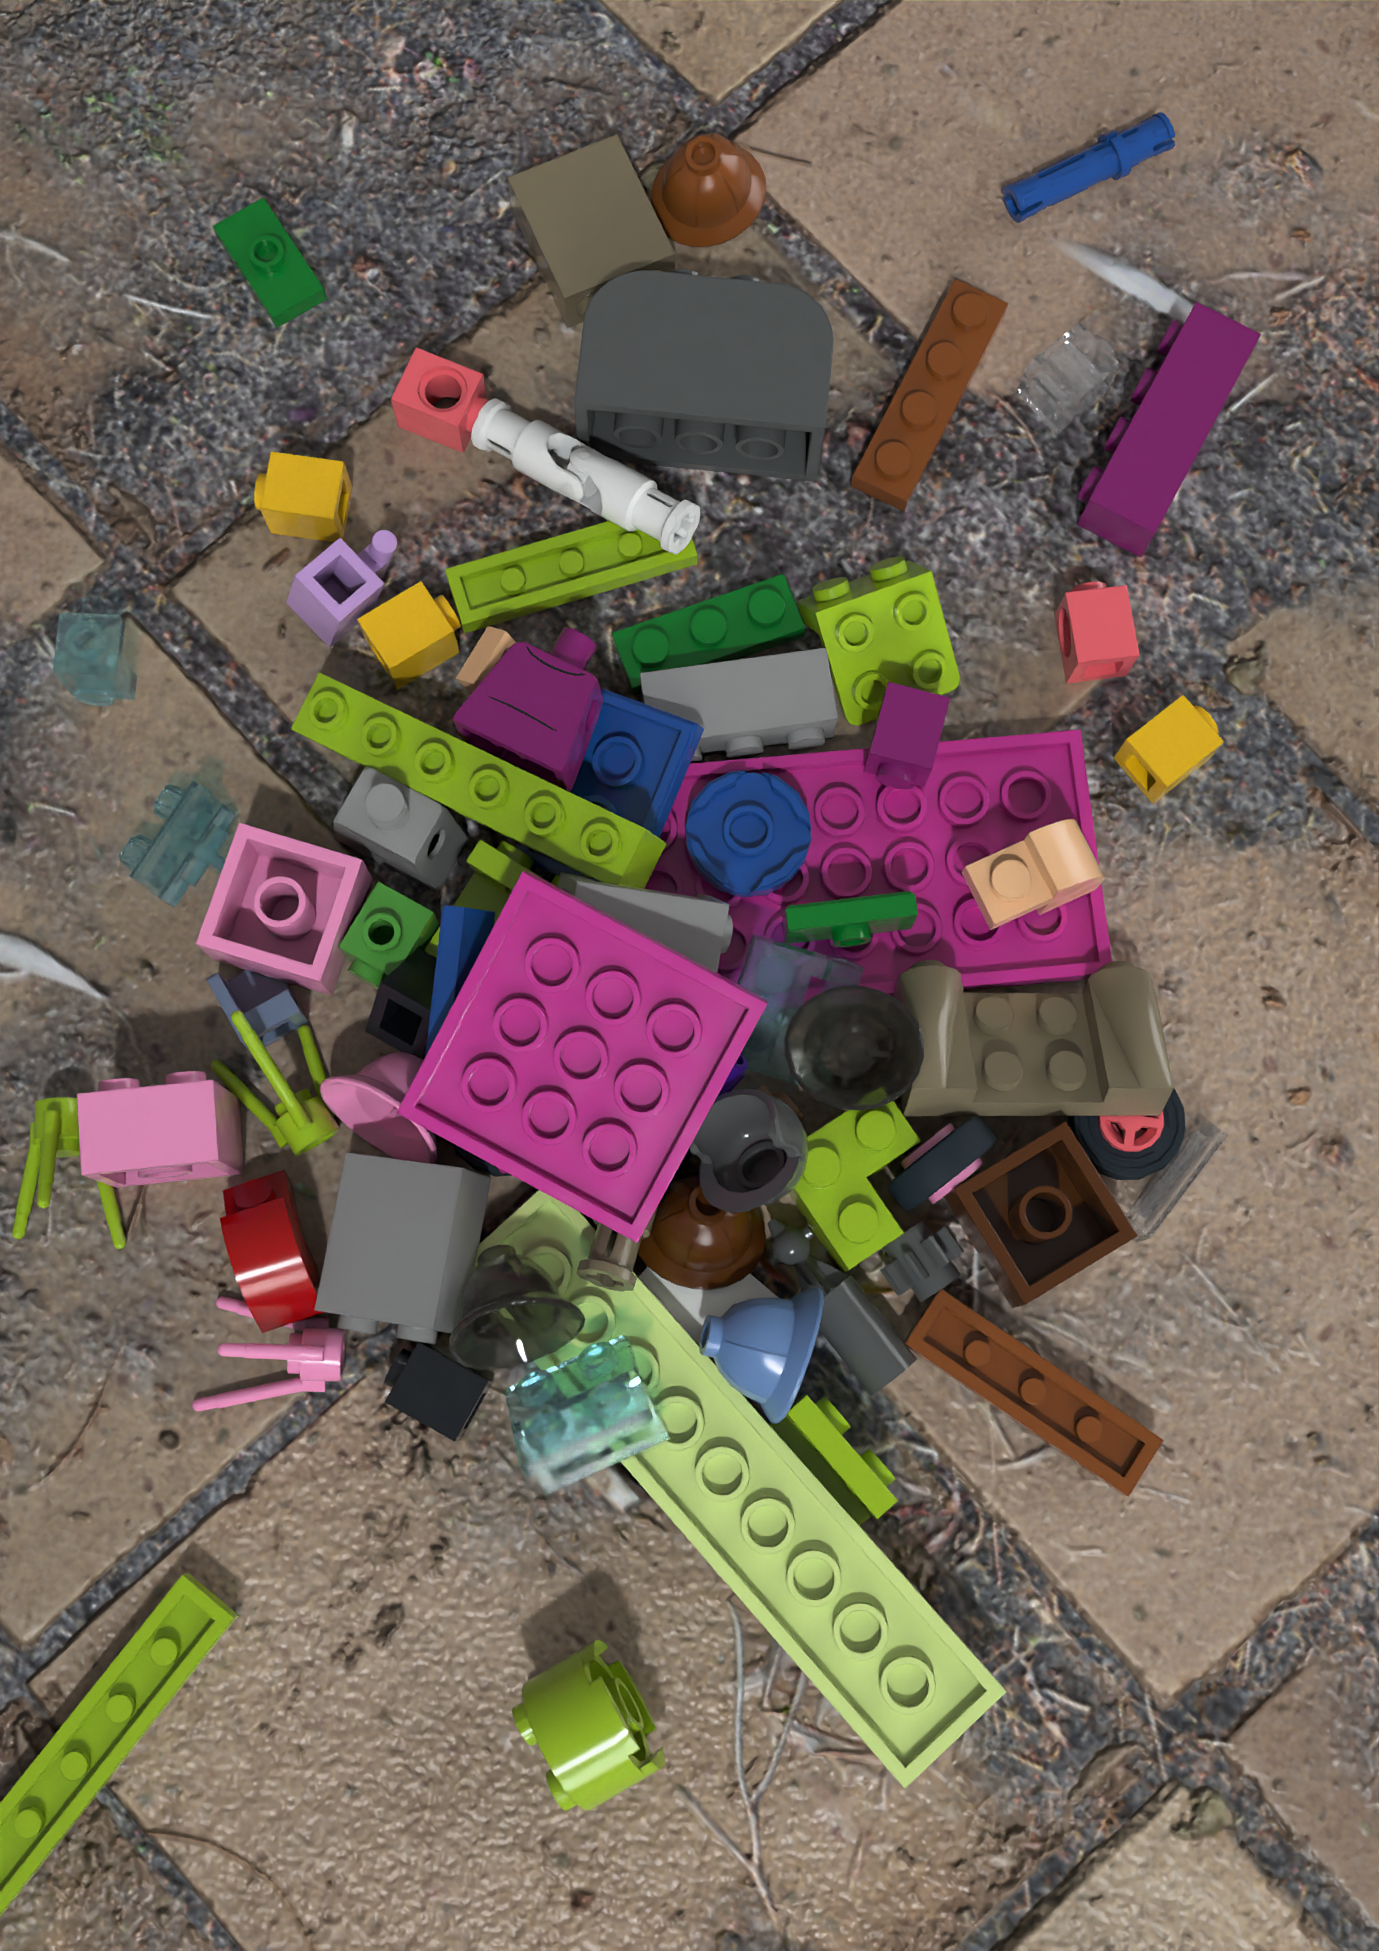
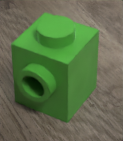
(386, 934)

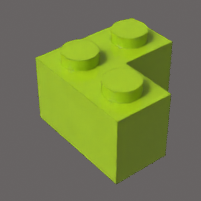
(836, 1187)

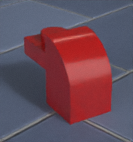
(270, 1251)

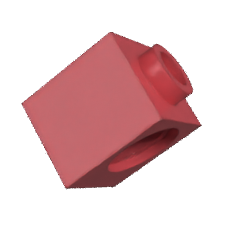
(427, 381)
(1096, 632)

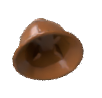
(708, 191)

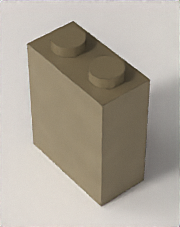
(587, 223)

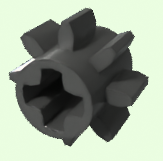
(922, 1261)

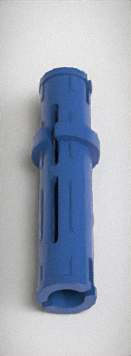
(1107, 158)

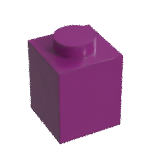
(906, 736)

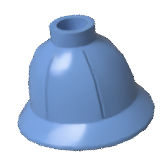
(765, 1347)

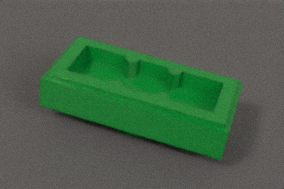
(269, 262)
(849, 920)

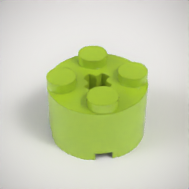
(588, 1728)

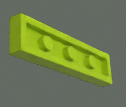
(558, 572)

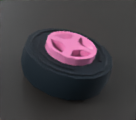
(942, 1163)

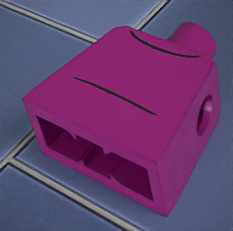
(537, 708)

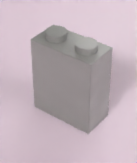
(402, 1245)

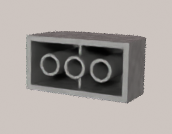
(705, 374)

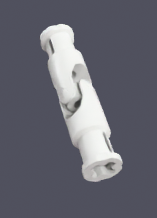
(585, 476)

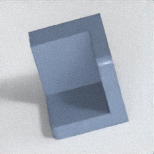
(263, 1001)

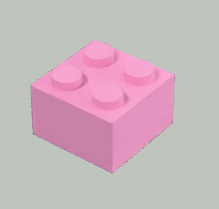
(284, 908)
(159, 1131)

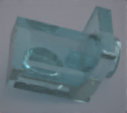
(91, 658)

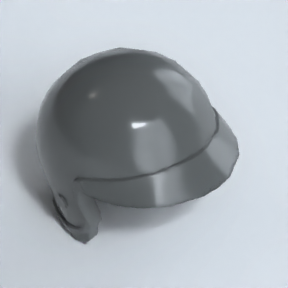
(749, 1150)

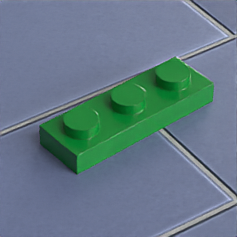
(711, 631)

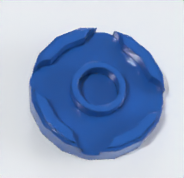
(748, 833)

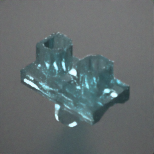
(183, 846)

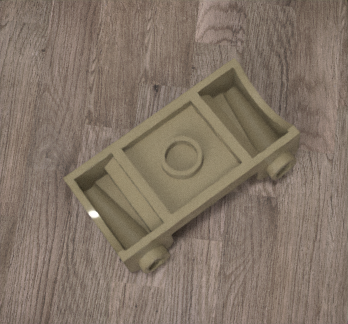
(1037, 1050)

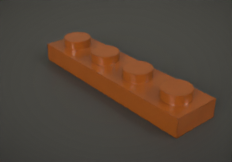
(929, 395)
(1033, 1392)

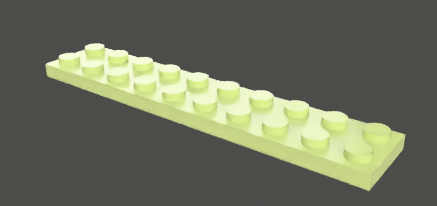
(771, 1521)

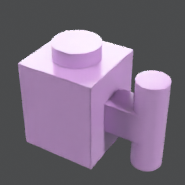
(341, 586)

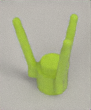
(303, 1118)
(52, 1136)

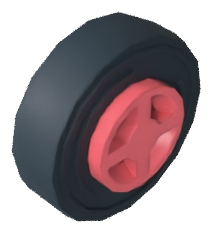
(1146, 1141)

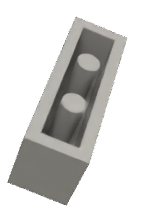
(750, 702)

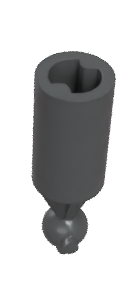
(848, 1316)

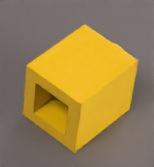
(304, 496)
(411, 633)
(1169, 748)

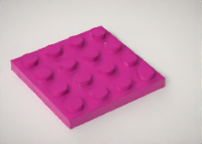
(581, 1056)

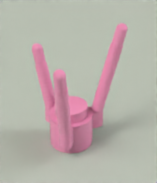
(314, 1355)

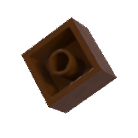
(1040, 1216)

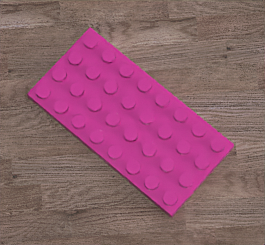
(917, 841)

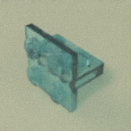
(583, 1415)

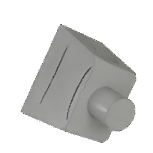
(397, 828)

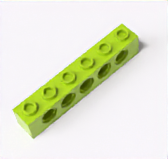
(478, 785)

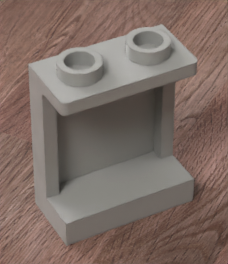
(685, 923)

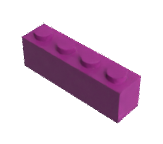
(1168, 428)

